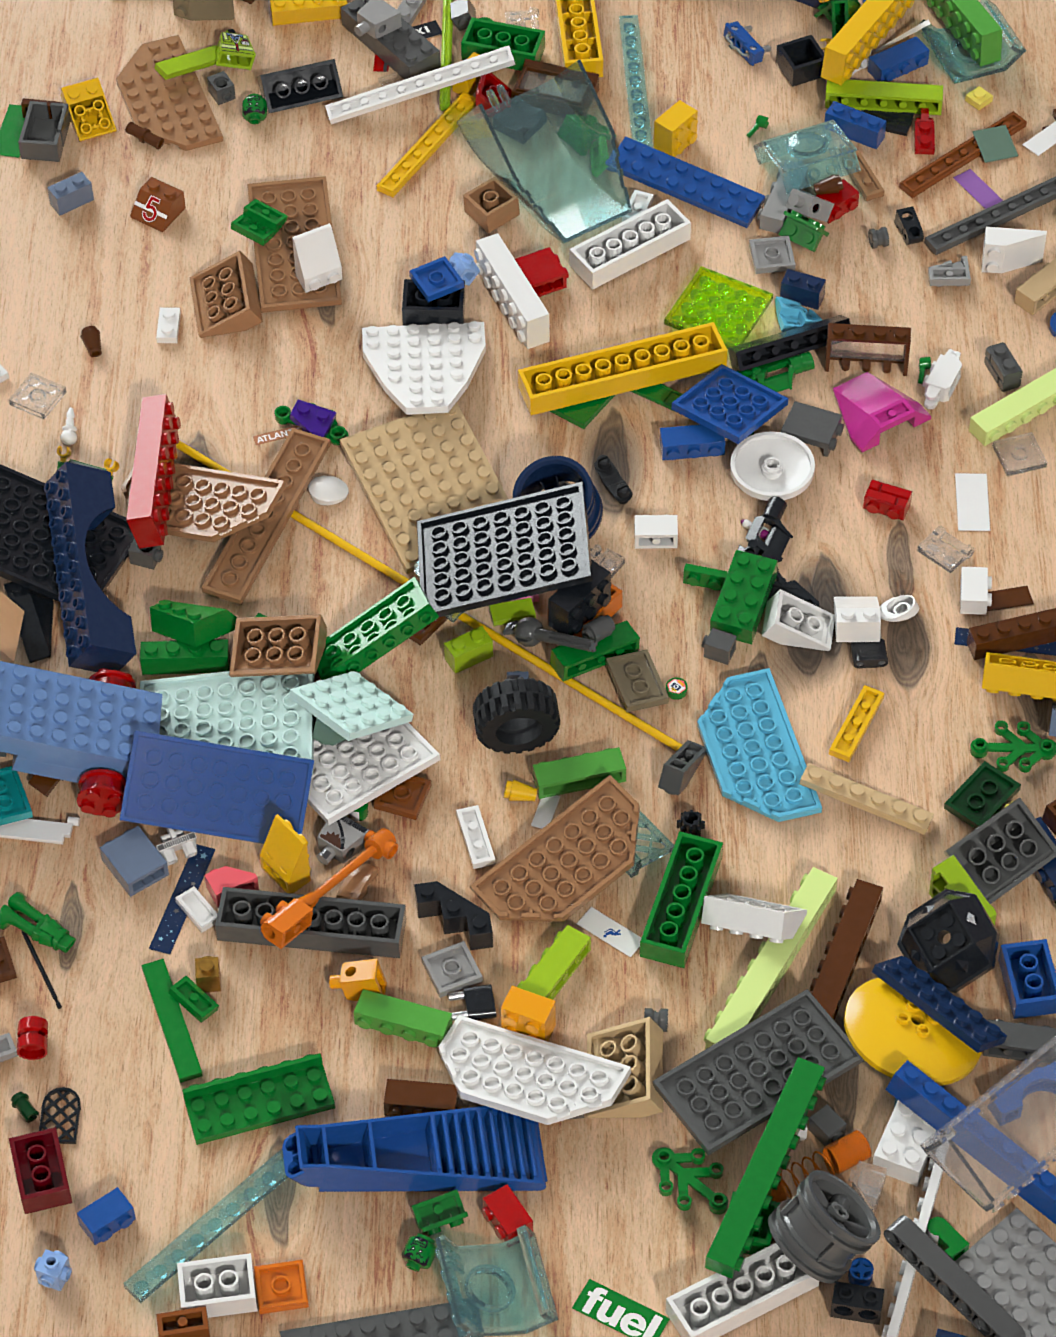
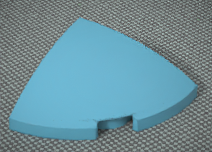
(792, 315)

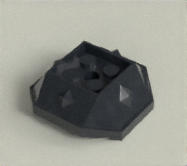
(971, 944)

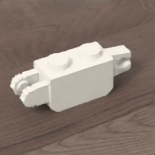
(942, 379)

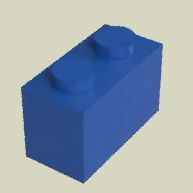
(106, 1216)

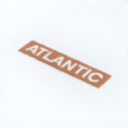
(274, 435)

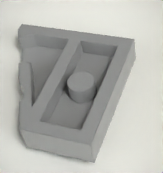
(950, 274)

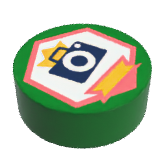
(676, 688)

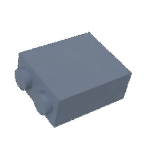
(134, 861)

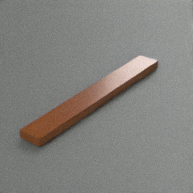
(954, 159)

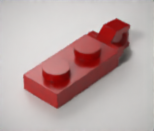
(924, 133)

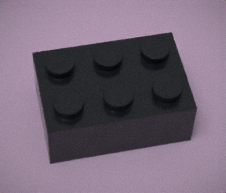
(439, 311)
(575, 605)

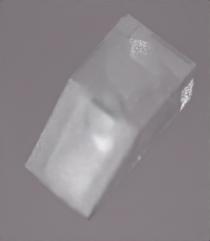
(868, 1182)

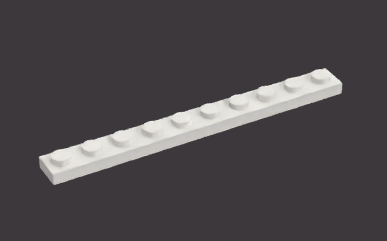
(420, 85)
(903, 1288)

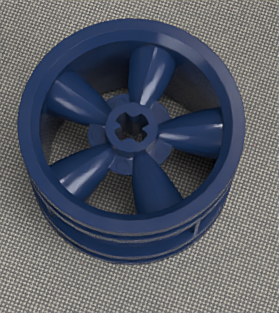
(547, 474)

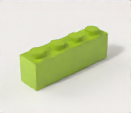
(557, 963)

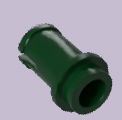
(24, 1106)

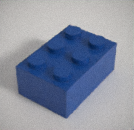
(1029, 978)

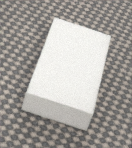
(197, 909)

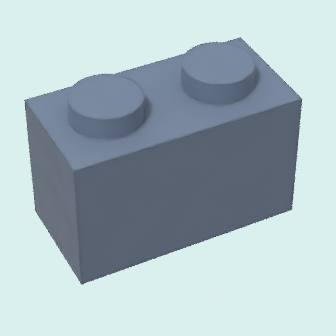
(70, 193)

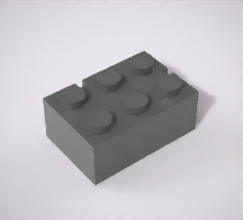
(42, 136)

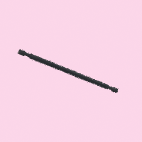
(42, 971)

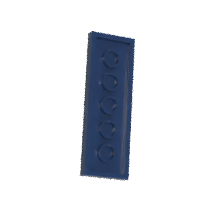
(940, 1003)

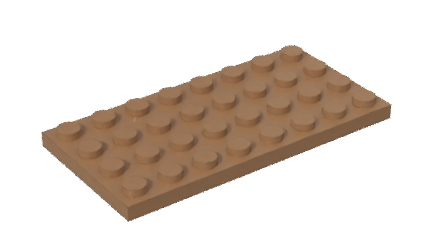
(307, 208)

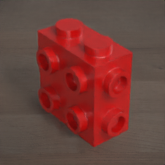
(543, 271)

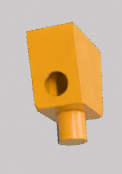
(359, 976)

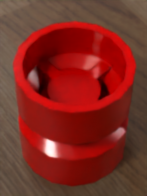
(32, 1038)

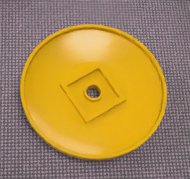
(885, 1037)

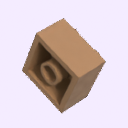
(491, 204)

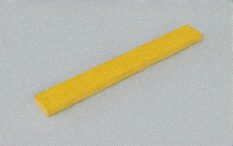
(426, 145)

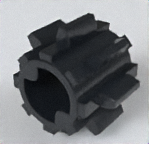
(691, 823)

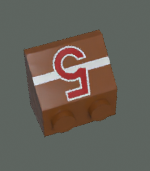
(158, 204)

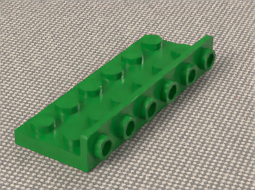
(377, 630)
(258, 1098)

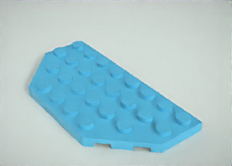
(756, 748)

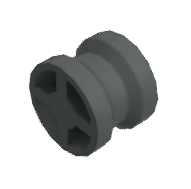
(878, 237)

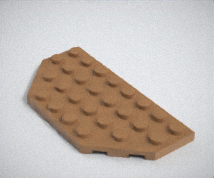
(170, 107)
(216, 502)
(566, 859)

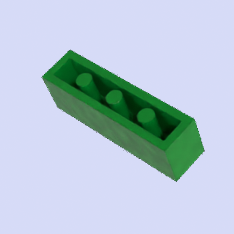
(181, 658)
(574, 662)

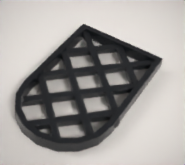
(60, 1111)

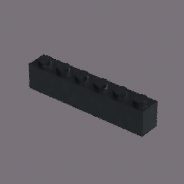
(782, 344)

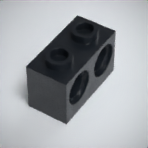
(857, 1303)

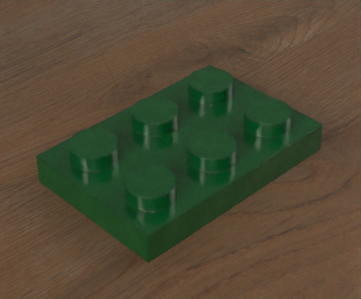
(982, 795)

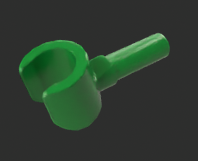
(762, 122)
(924, 363)

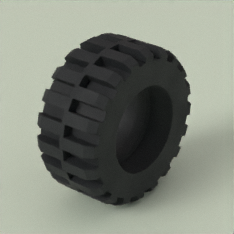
(516, 715)

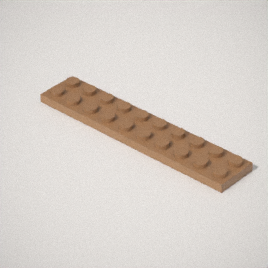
(251, 546)

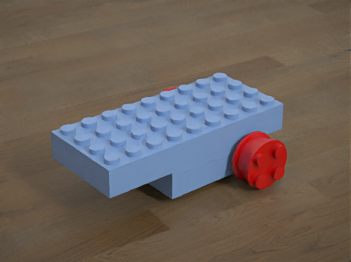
(75, 729)

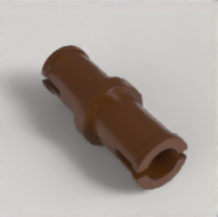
(144, 135)

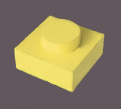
(979, 98)

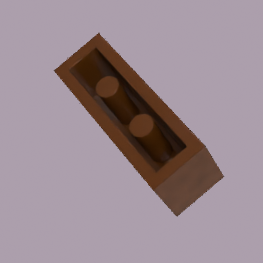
(417, 1097)

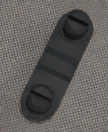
(612, 480)

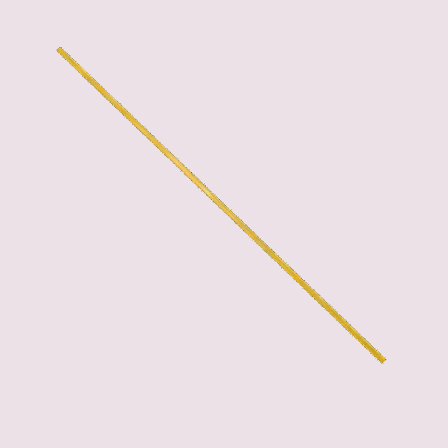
(463, 617)

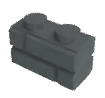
(1003, 366)

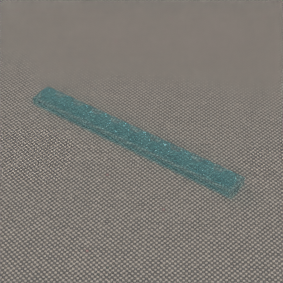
(635, 79)
(207, 1228)

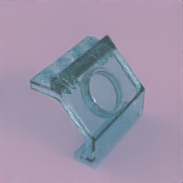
(958, 61)
(809, 155)
(496, 1286)

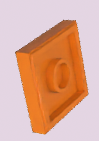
(281, 1286)

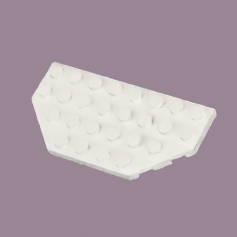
(527, 1073)

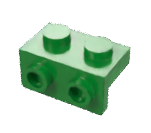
(438, 1212)

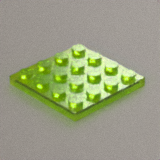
(722, 300)

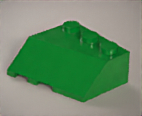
(190, 622)

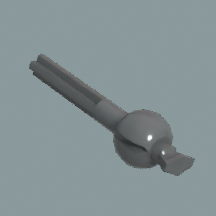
(531, 632)

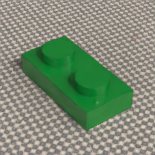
(704, 577)
(193, 999)

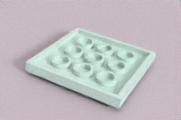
(351, 705)

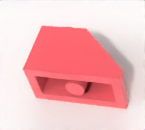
(229, 877)

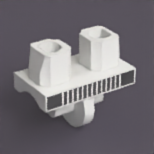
(185, 842)

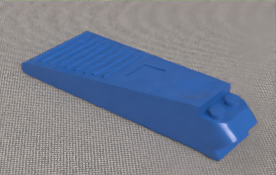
(419, 1153)

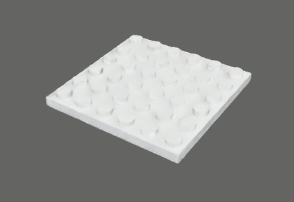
(365, 768)

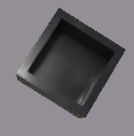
(800, 60)

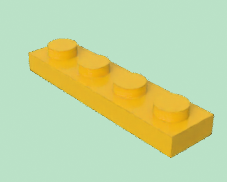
(856, 723)

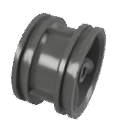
(824, 1226)

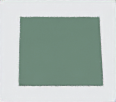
(995, 143)

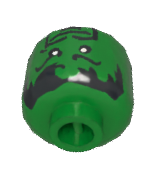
(254, 108)
(419, 1252)

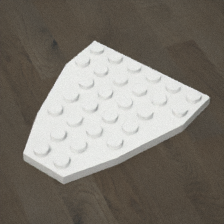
(424, 365)

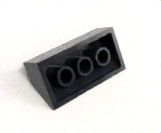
(300, 86)

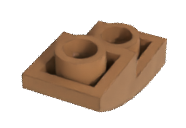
(356, 883)

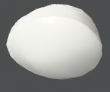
(328, 490)
(899, 608)

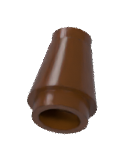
(828, 185)
(92, 340)

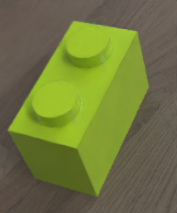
(468, 649)

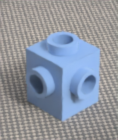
(464, 266)
(53, 1269)

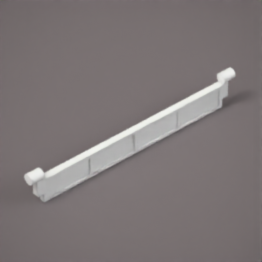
(39, 830)

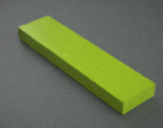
(187, 63)

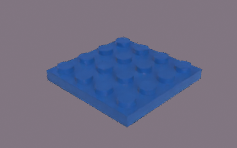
(729, 404)

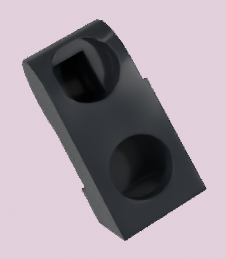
(909, 226)

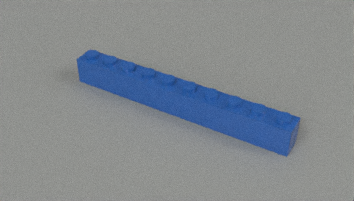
(939, 1106)

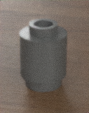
(598, 628)

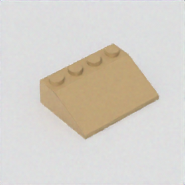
(638, 1046)

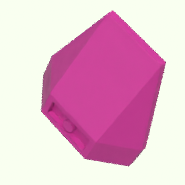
(873, 407)

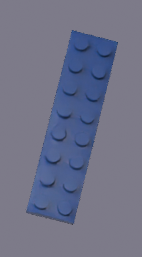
(689, 183)

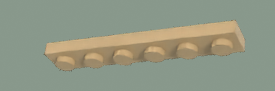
(866, 799)

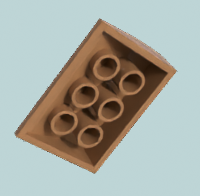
(226, 297)
(278, 645)

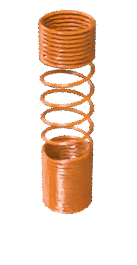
(839, 1155)

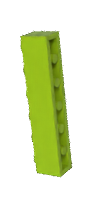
(886, 96)

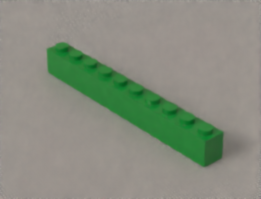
(765, 1167)

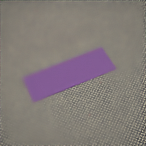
(978, 189)

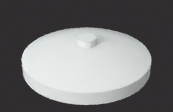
(772, 466)

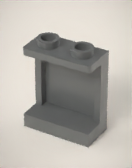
(814, 426)

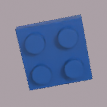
(436, 279)

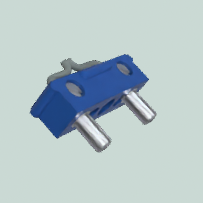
(744, 43)

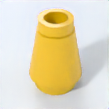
(519, 791)

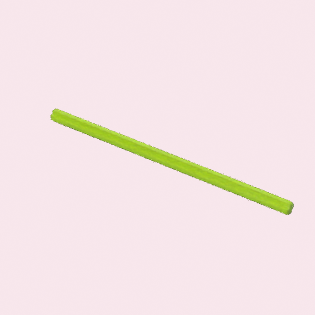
(446, 51)

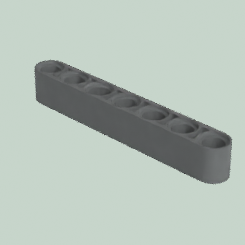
(950, 1280)

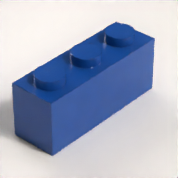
(898, 60)
(857, 124)
(690, 442)

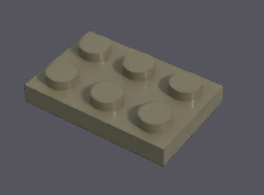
(637, 680)

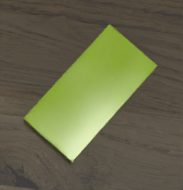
(510, 611)

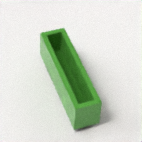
(578, 772)
(402, 1018)

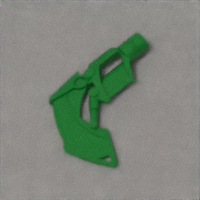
(783, 381)

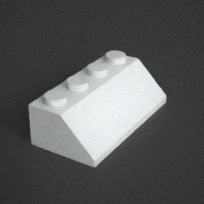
(752, 917)

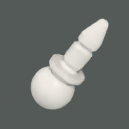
(68, 435)

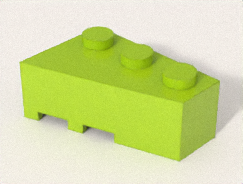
(952, 876)

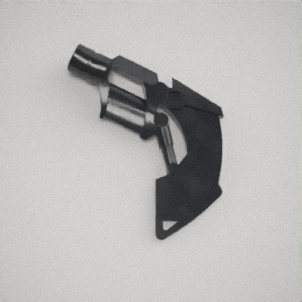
(774, 546)

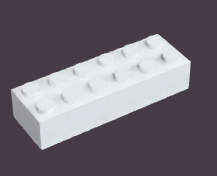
(629, 244)
(512, 291)
(724, 1303)

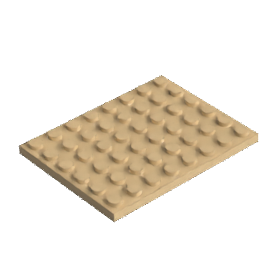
(419, 472)

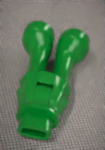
(47, 930)

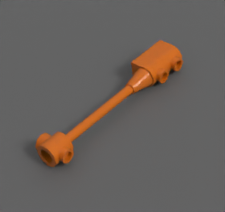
(296, 915)

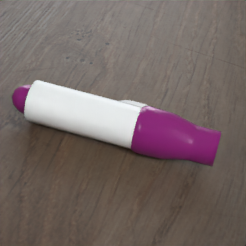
(763, 533)

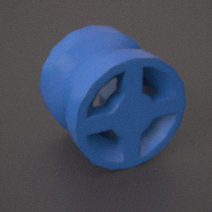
(865, 1270)

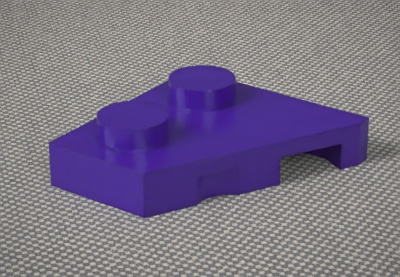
(312, 418)

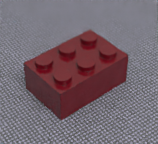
(40, 1170)

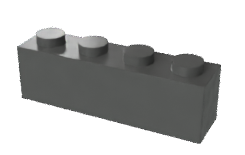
(1021, 1040)

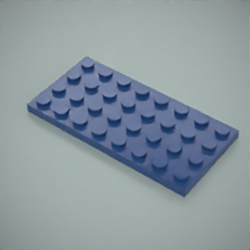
(213, 787)

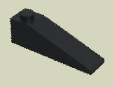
(37, 620)

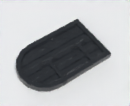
(896, 122)

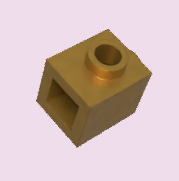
(208, 974)

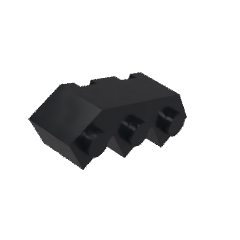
(456, 913)

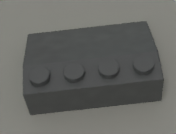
(1004, 850)

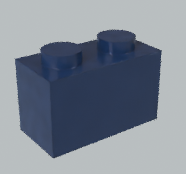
(803, 288)

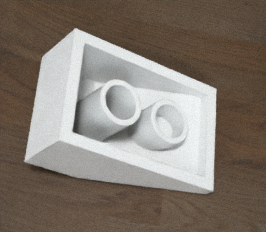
(1011, 249)
(316, 258)
(857, 619)
(797, 623)

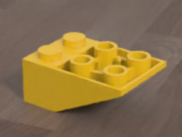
(88, 109)
(286, 856)

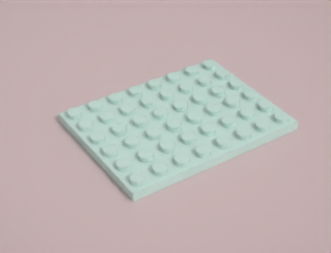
(237, 711)

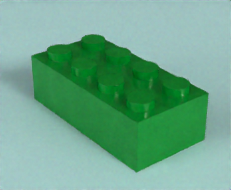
(487, 35)
(744, 595)

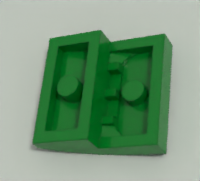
(259, 222)

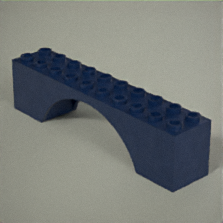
(94, 628)

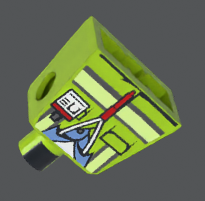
(234, 50)

